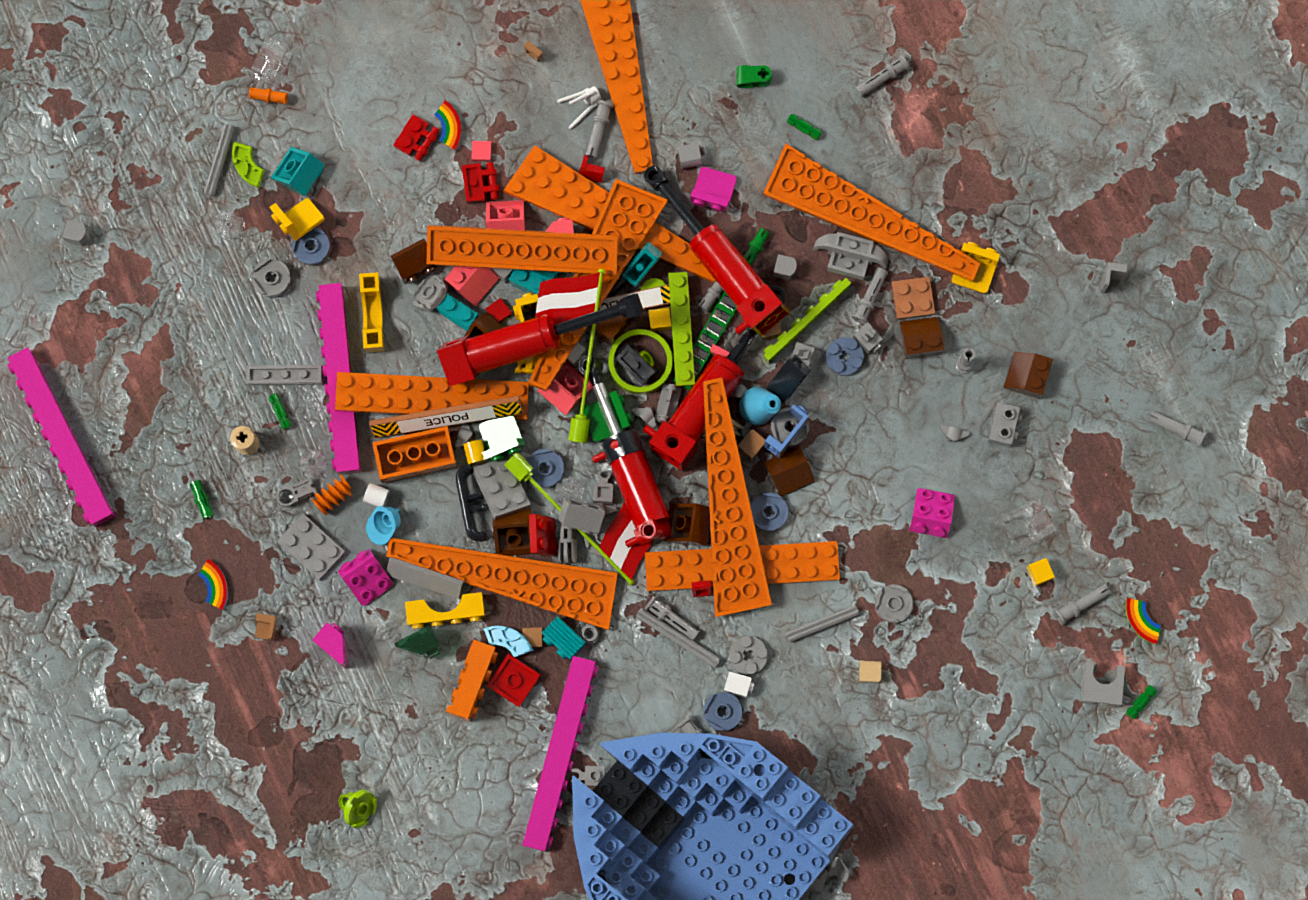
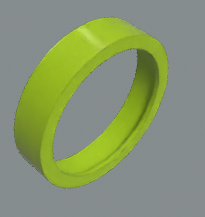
(646, 389)

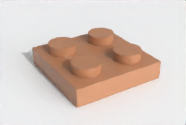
(913, 298)

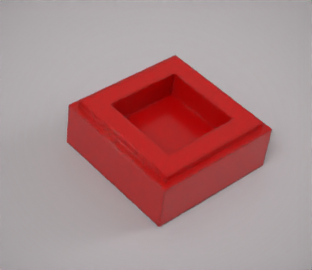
(498, 310)
(701, 588)

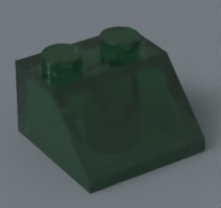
(421, 644)

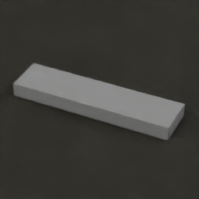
(284, 374)
(424, 578)

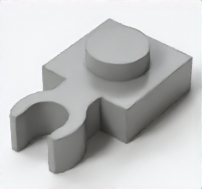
(603, 491)

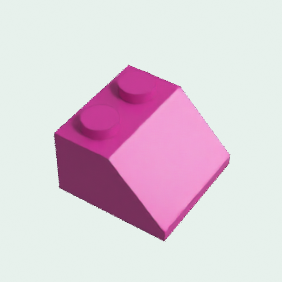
(333, 642)

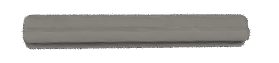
(219, 160)
(822, 623)

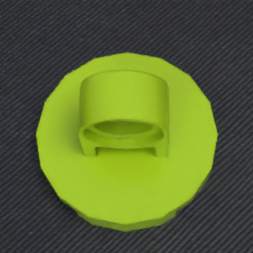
(358, 807)

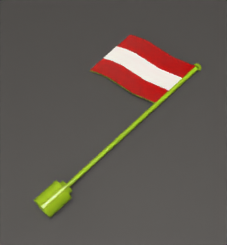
(564, 301)
(613, 545)

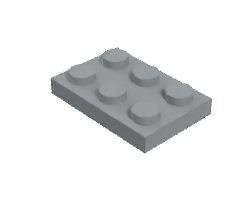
(500, 488)
(311, 546)

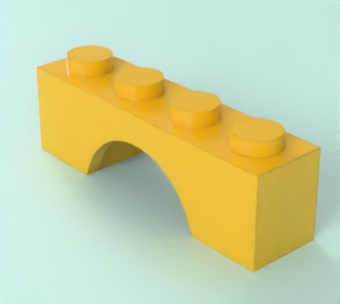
(372, 312)
(470, 607)

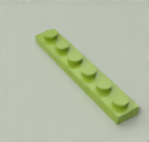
(812, 314)
(681, 329)

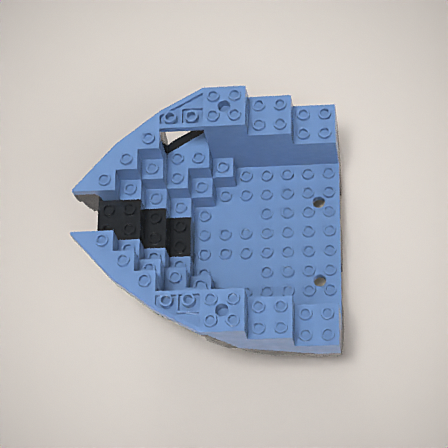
(701, 823)

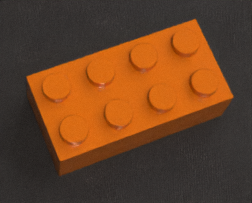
(414, 454)

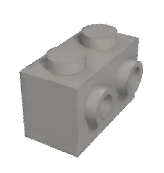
(1004, 425)
(581, 516)

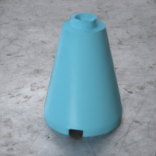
(758, 405)

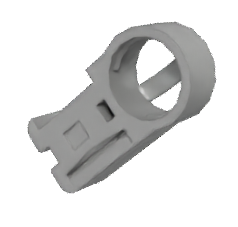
(299, 491)

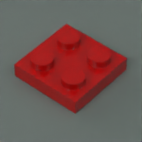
(542, 535)
(513, 680)

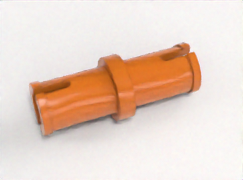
(268, 95)

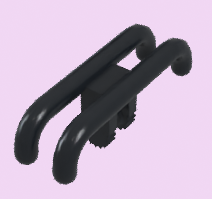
(465, 508)

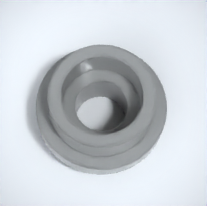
(594, 629)

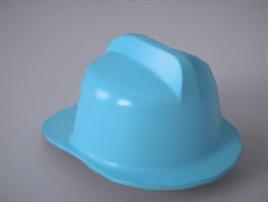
(383, 524)

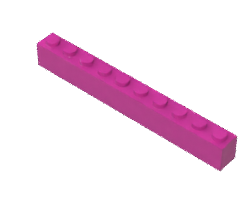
(337, 358)
(61, 437)
(559, 754)

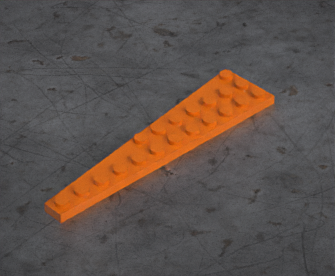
(615, 45)
(569, 194)
(826, 196)
(627, 214)
(736, 555)
(559, 588)

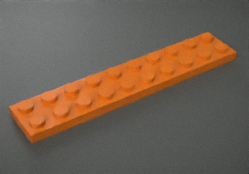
(522, 249)
(418, 393)
(781, 565)

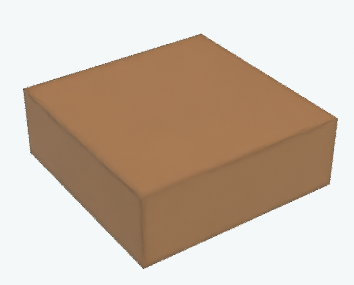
(533, 51)
(534, 636)

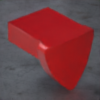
(591, 171)

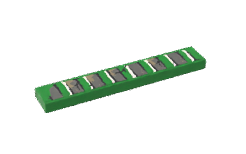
(711, 333)

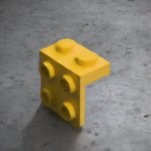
(298, 219)
(988, 259)
(525, 304)

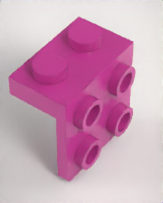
(713, 189)
(932, 513)
(365, 577)

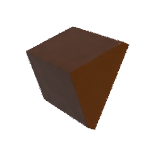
(790, 471)

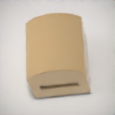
(869, 672)

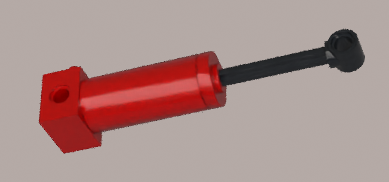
(753, 297)
(467, 356)
(688, 421)

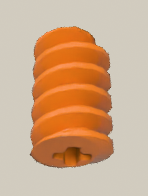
(332, 495)

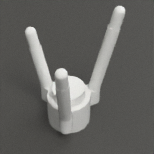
(589, 96)

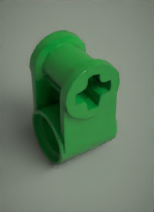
(750, 76)

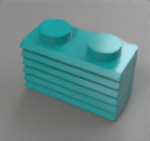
(641, 264)
(457, 312)
(563, 638)

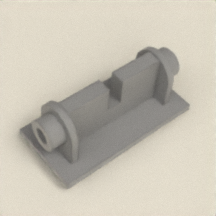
(667, 402)

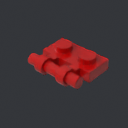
(411, 135)
(474, 182)

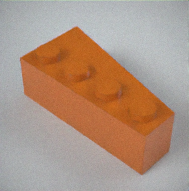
(472, 681)

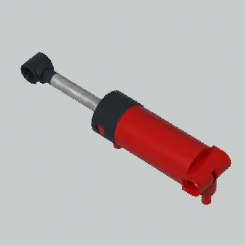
(630, 468)

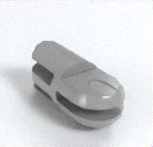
(567, 546)

